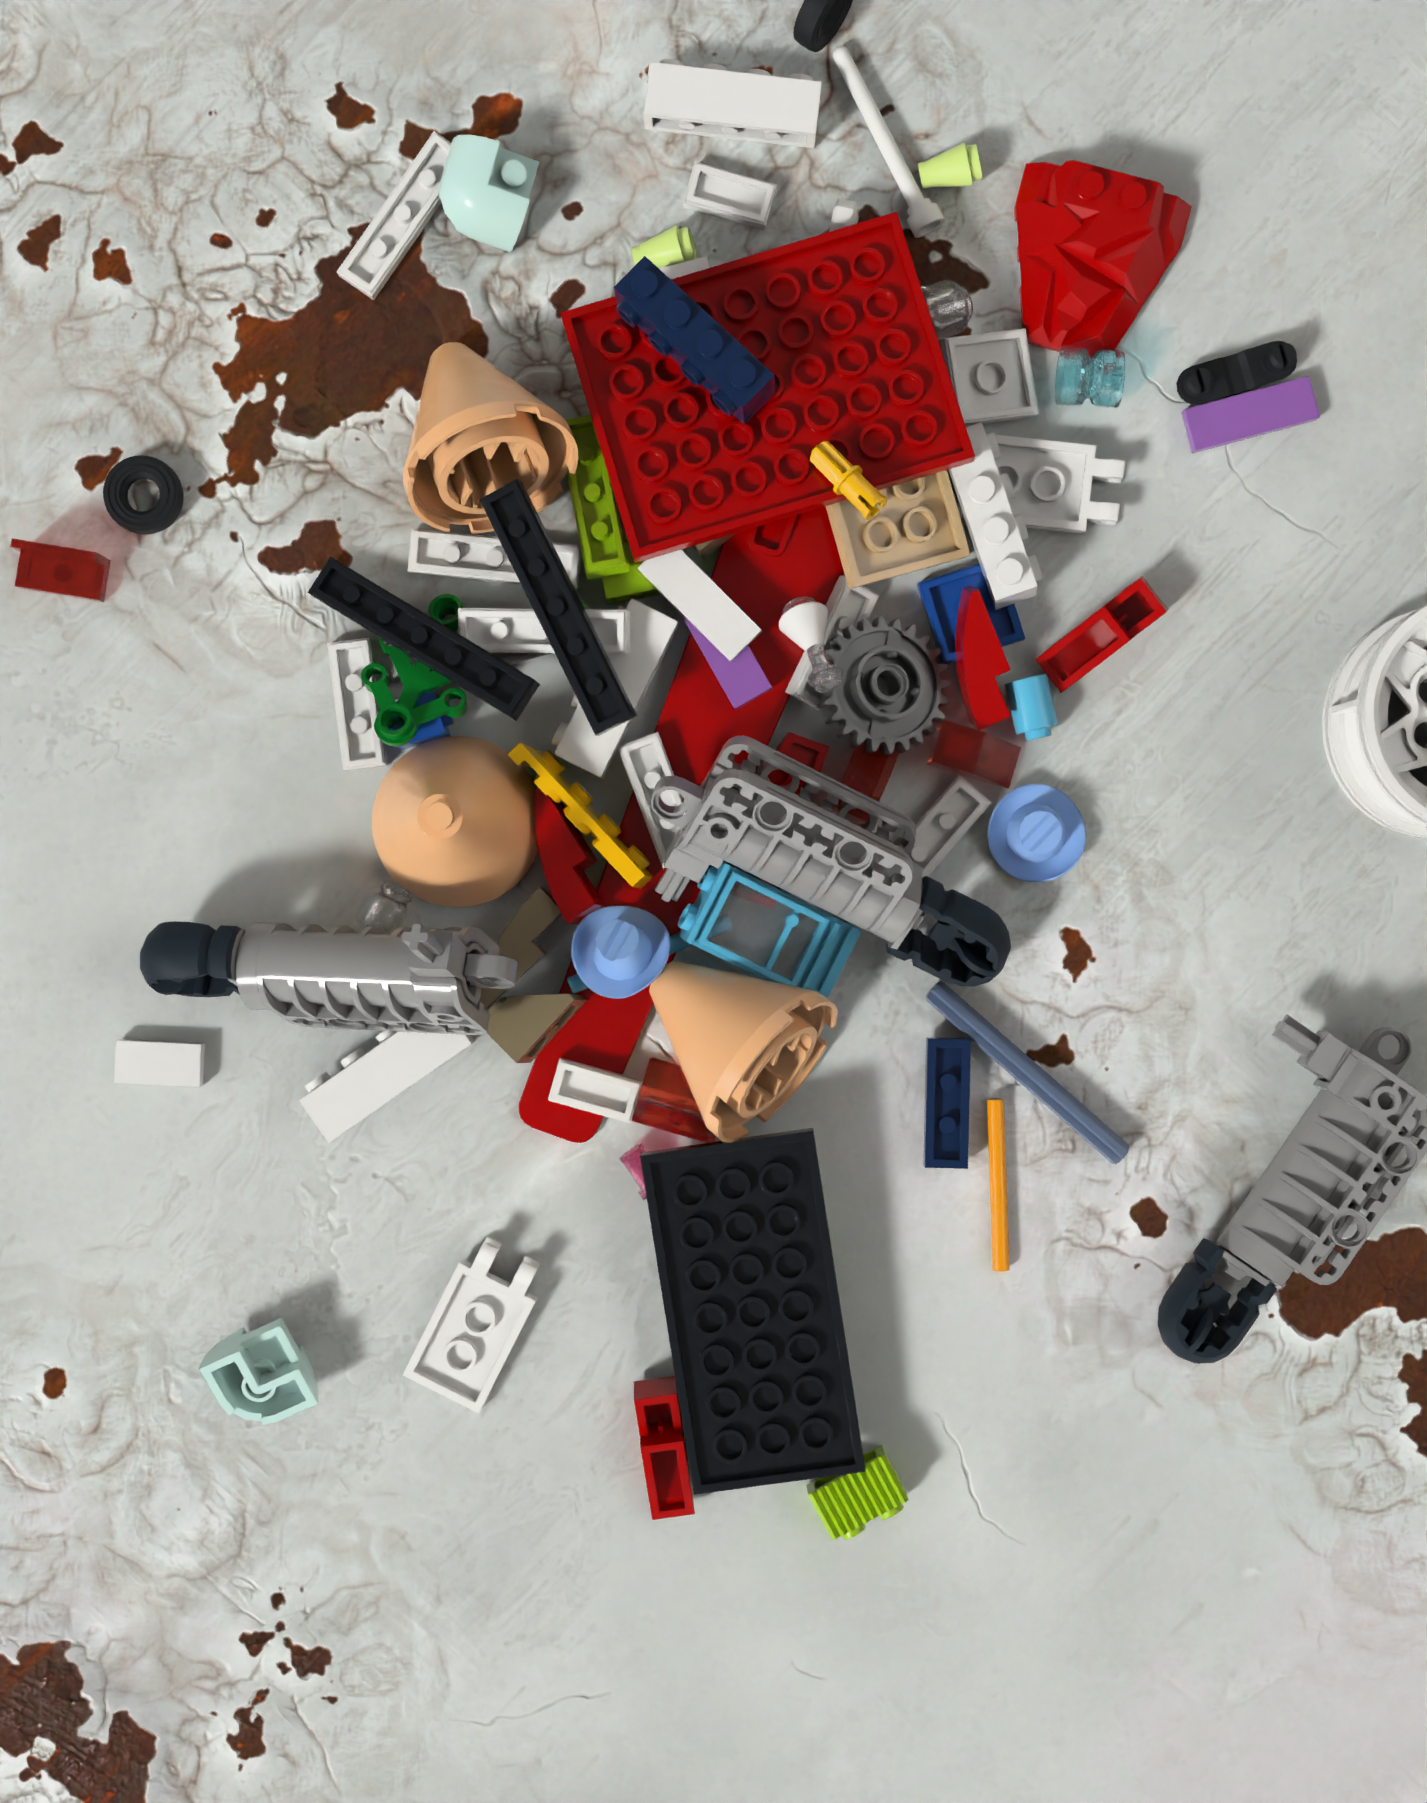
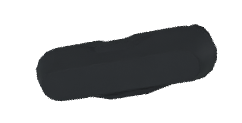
(1237, 373)

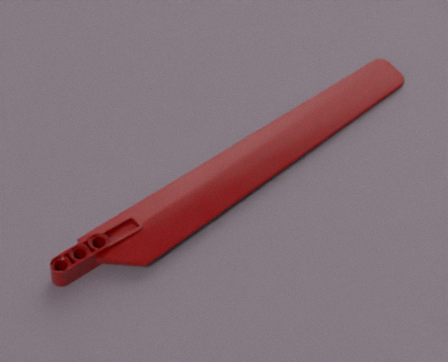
(760, 574)

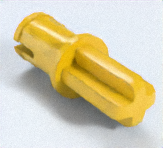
(847, 479)

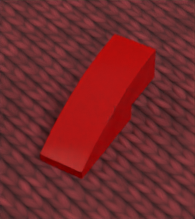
(1101, 634)
(979, 661)
(564, 859)
(663, 1448)

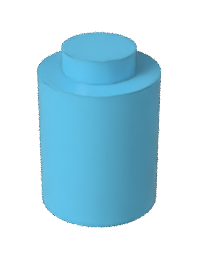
(1031, 707)

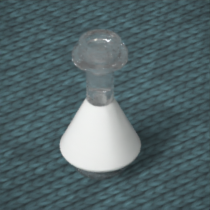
(806, 625)

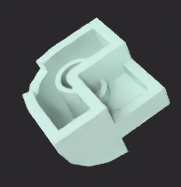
(486, 190)
(261, 1374)

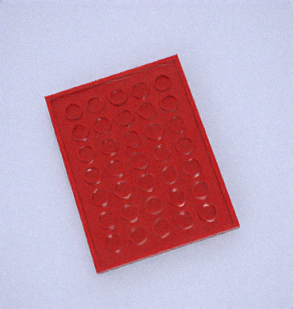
(850, 366)

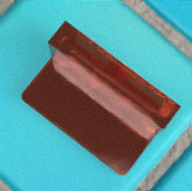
(61, 570)
(669, 1103)

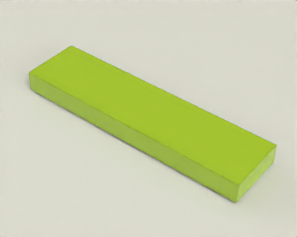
(595, 506)

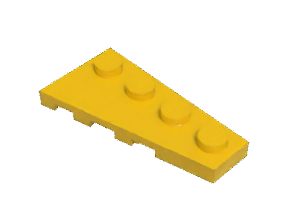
(627, 861)

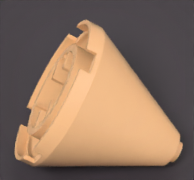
(478, 435)
(456, 821)
(740, 1040)

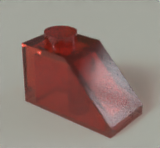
(973, 754)
(868, 776)

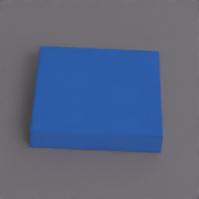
(941, 605)

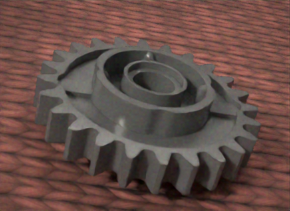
(912, 681)

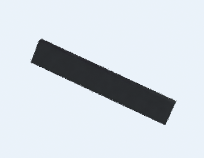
(558, 607)
(424, 639)

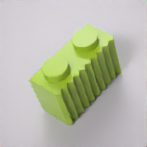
(856, 1498)

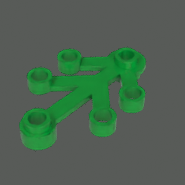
(416, 682)

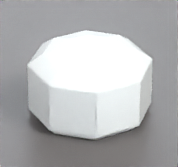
(844, 214)

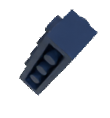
(694, 340)

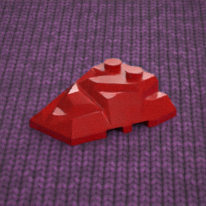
(1091, 251)

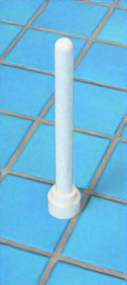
(922, 213)

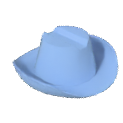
(1036, 833)
(620, 950)

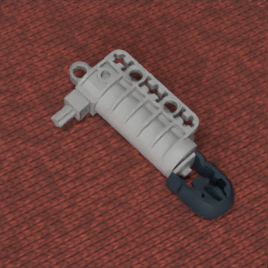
(826, 859)
(335, 977)
(1305, 1192)

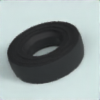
(819, 22)
(116, 494)

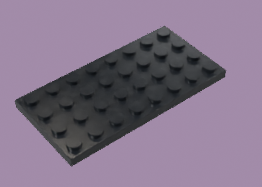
(753, 1311)

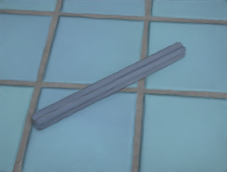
(1027, 1072)

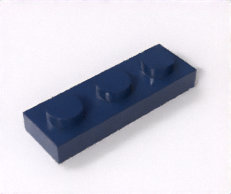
(947, 1103)

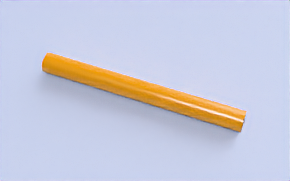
(998, 1184)

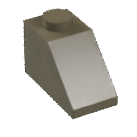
(529, 1022)

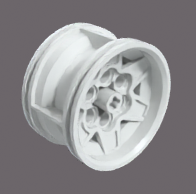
(1362, 750)

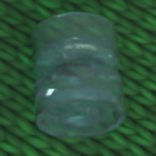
(1087, 377)

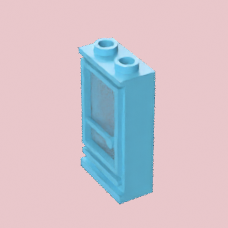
(767, 930)

